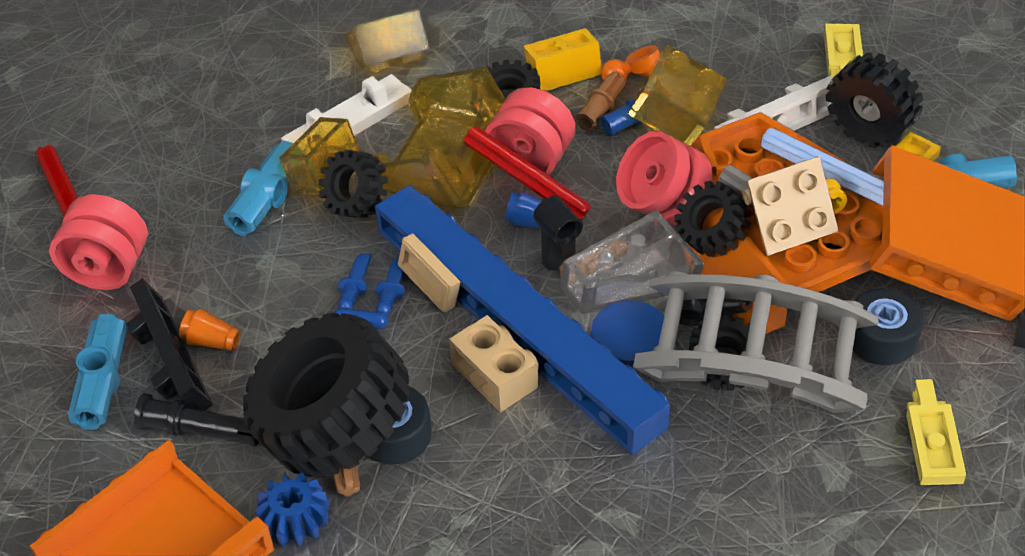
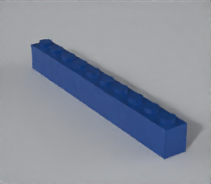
(565, 353)

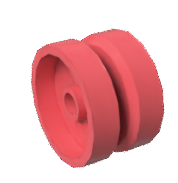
(534, 127)
(659, 173)
(99, 242)

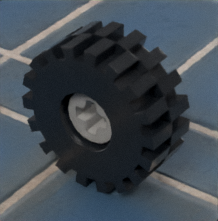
(890, 90)

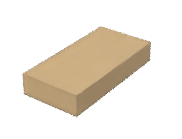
(429, 273)

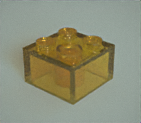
(677, 95)

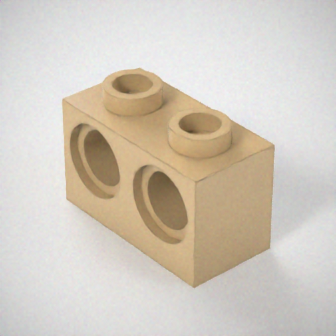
(494, 363)

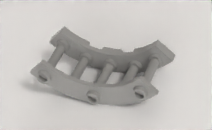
(750, 367)

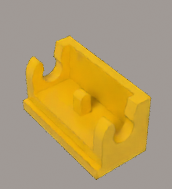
(565, 59)

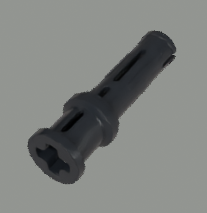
(179, 418)

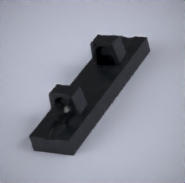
(179, 372)

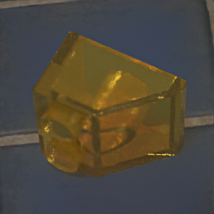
(388, 40)

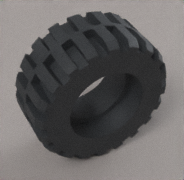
(326, 395)

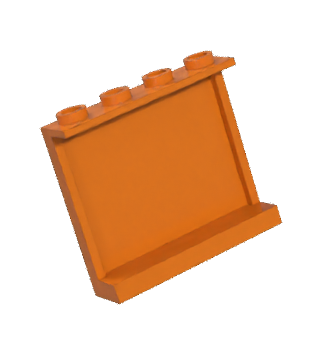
(951, 234)
(156, 512)

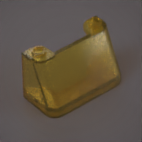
(435, 154)

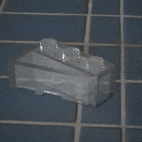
(625, 263)

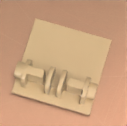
(791, 205)

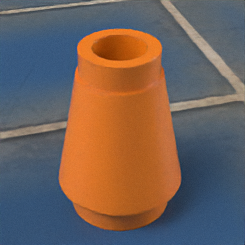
(208, 331)

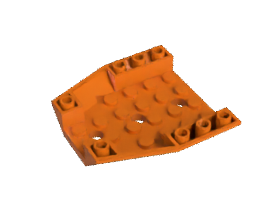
(805, 265)

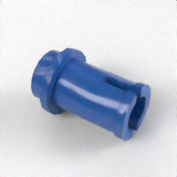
(619, 119)

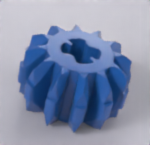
(293, 509)

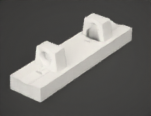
(386, 95)
(793, 110)

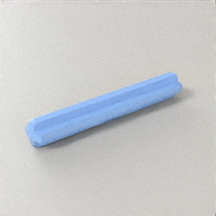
(833, 168)

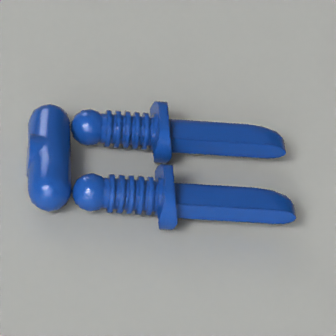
(387, 290)

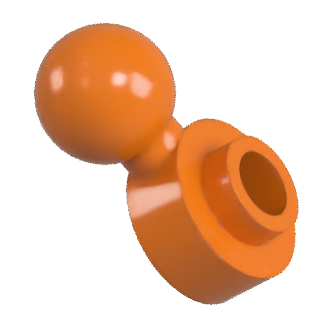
(637, 63)

